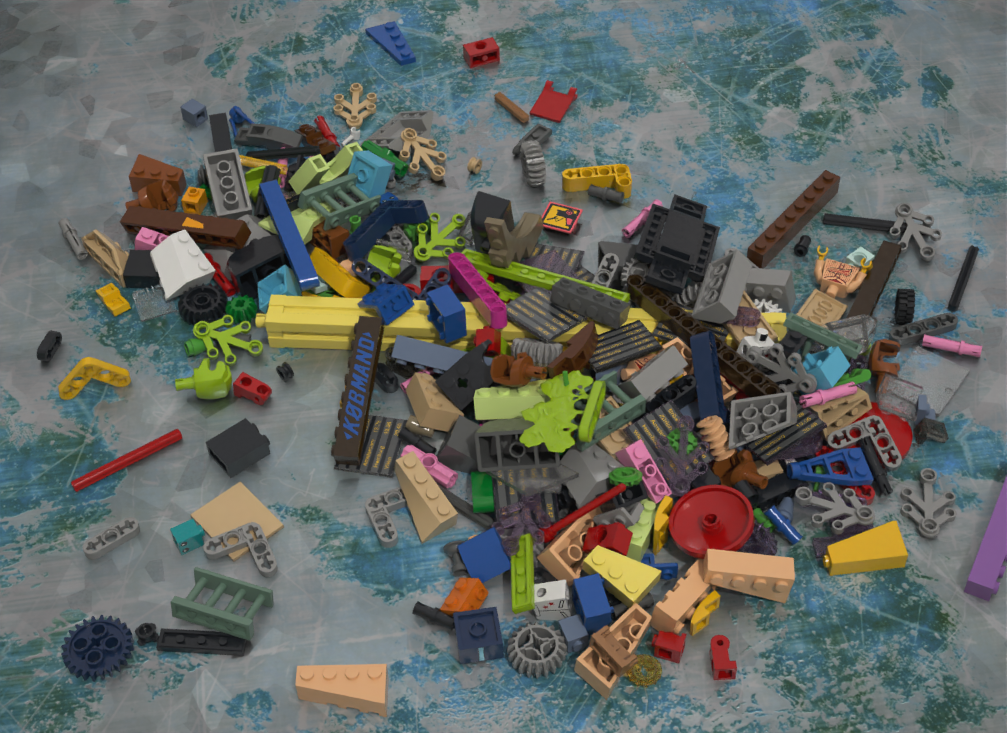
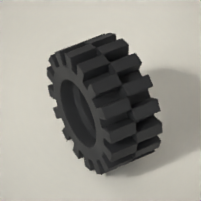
(904, 305)

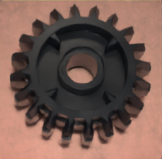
(202, 304)

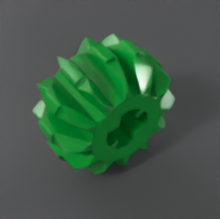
(241, 309)

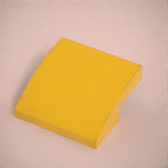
(661, 524)

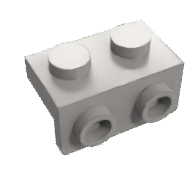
(626, 516)

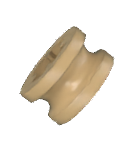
(474, 165)

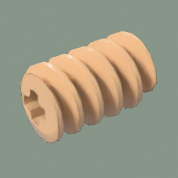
(716, 436)

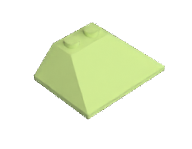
(304, 220)

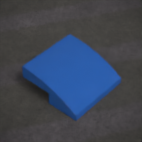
(485, 555)

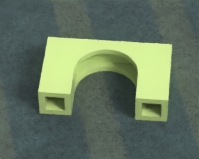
(317, 171)

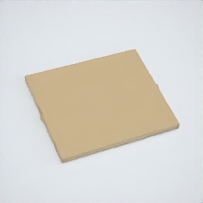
(233, 509)

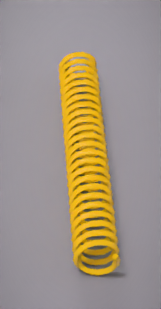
(247, 161)

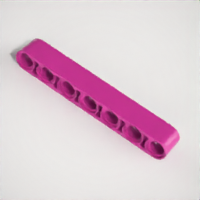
(478, 290)

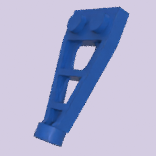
(852, 458)

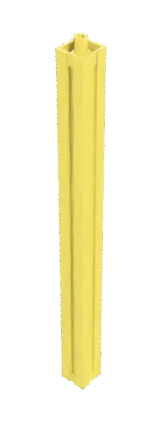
(331, 323)

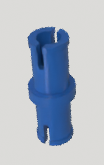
(783, 525)

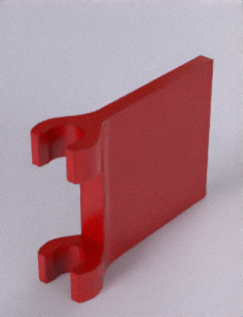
(553, 104)

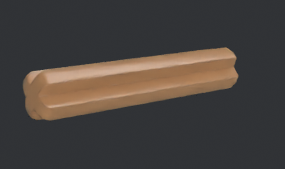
(511, 107)

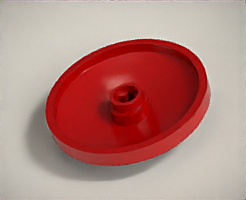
(897, 428)
(711, 519)

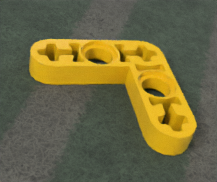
(117, 376)

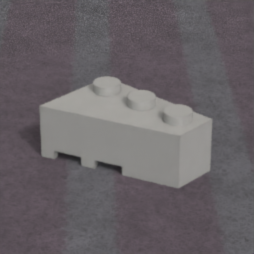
(655, 374)

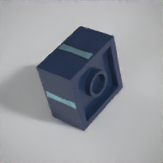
(478, 635)

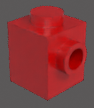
(492, 334)

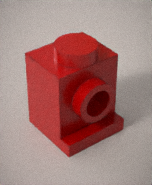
(669, 646)

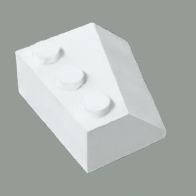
(180, 264)

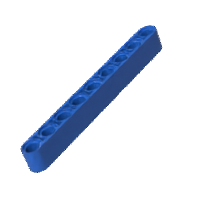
(289, 235)

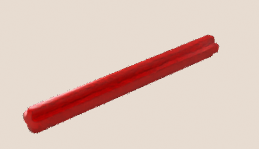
(126, 460)

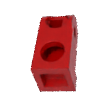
(251, 389)
(719, 657)

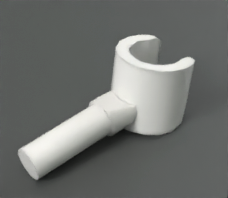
(354, 135)

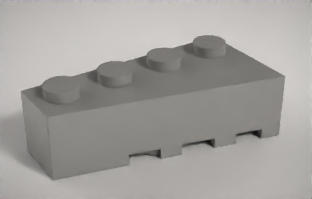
(771, 285)

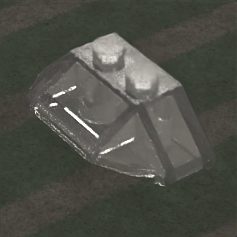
(857, 329)

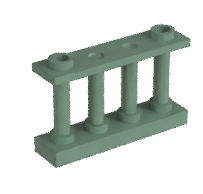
(338, 188)
(822, 335)
(617, 416)
(219, 619)

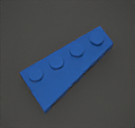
(393, 41)

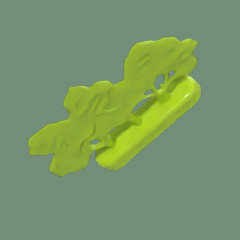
(556, 414)

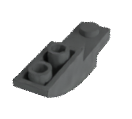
(268, 135)

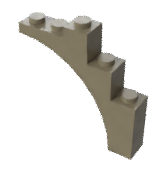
(512, 245)

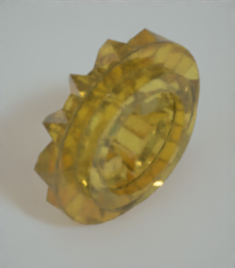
(651, 665)

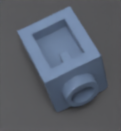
(923, 409)

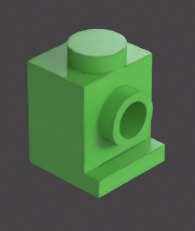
(410, 230)

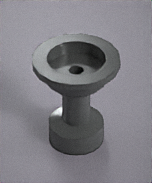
(451, 549)

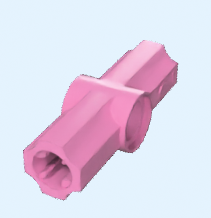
(437, 470)

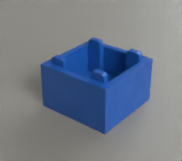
(446, 314)
(591, 602)

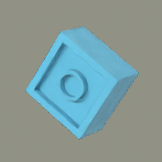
(371, 172)
(277, 283)
(826, 367)

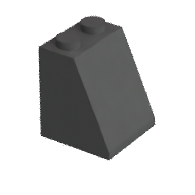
(624, 253)
(459, 446)

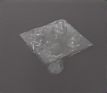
(152, 303)

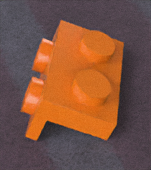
(465, 596)

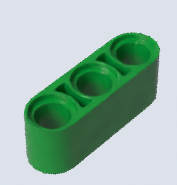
(482, 492)

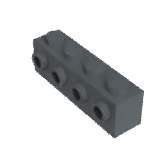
(590, 302)

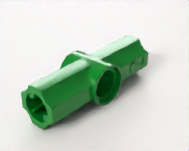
(400, 166)

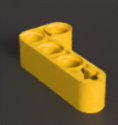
(603, 176)
(338, 276)

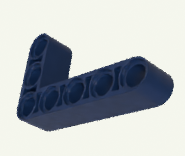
(380, 222)
(371, 270)
(708, 377)

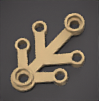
(354, 119)
(410, 137)

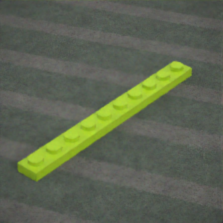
(532, 275)

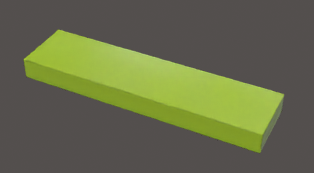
(523, 576)

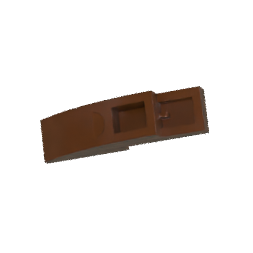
(313, 137)
(578, 353)

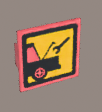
(561, 217)

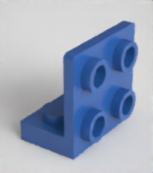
(388, 301)

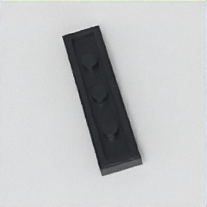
(200, 642)

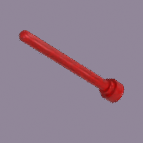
(551, 531)

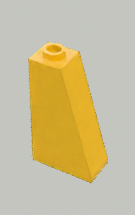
(868, 551)

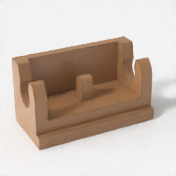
(612, 651)

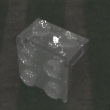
(898, 397)

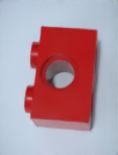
(481, 52)
(611, 536)

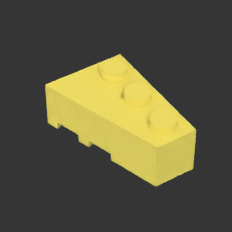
(622, 575)

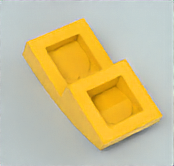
(112, 299)
(702, 614)

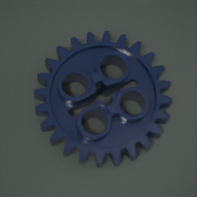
(97, 648)

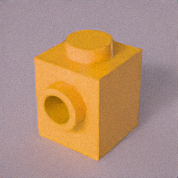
(194, 200)

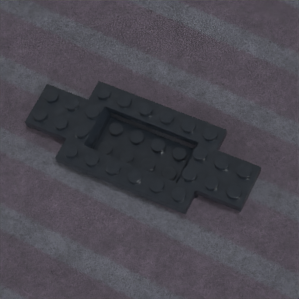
(681, 249)

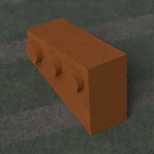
(148, 170)
(330, 240)

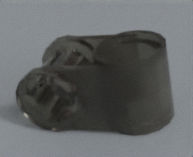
(405, 371)

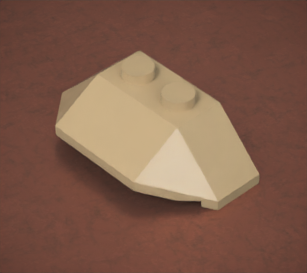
(106, 254)

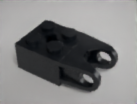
(468, 367)

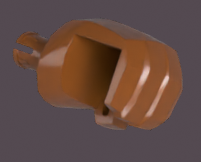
(156, 195)
(883, 349)
(515, 372)
(737, 468)

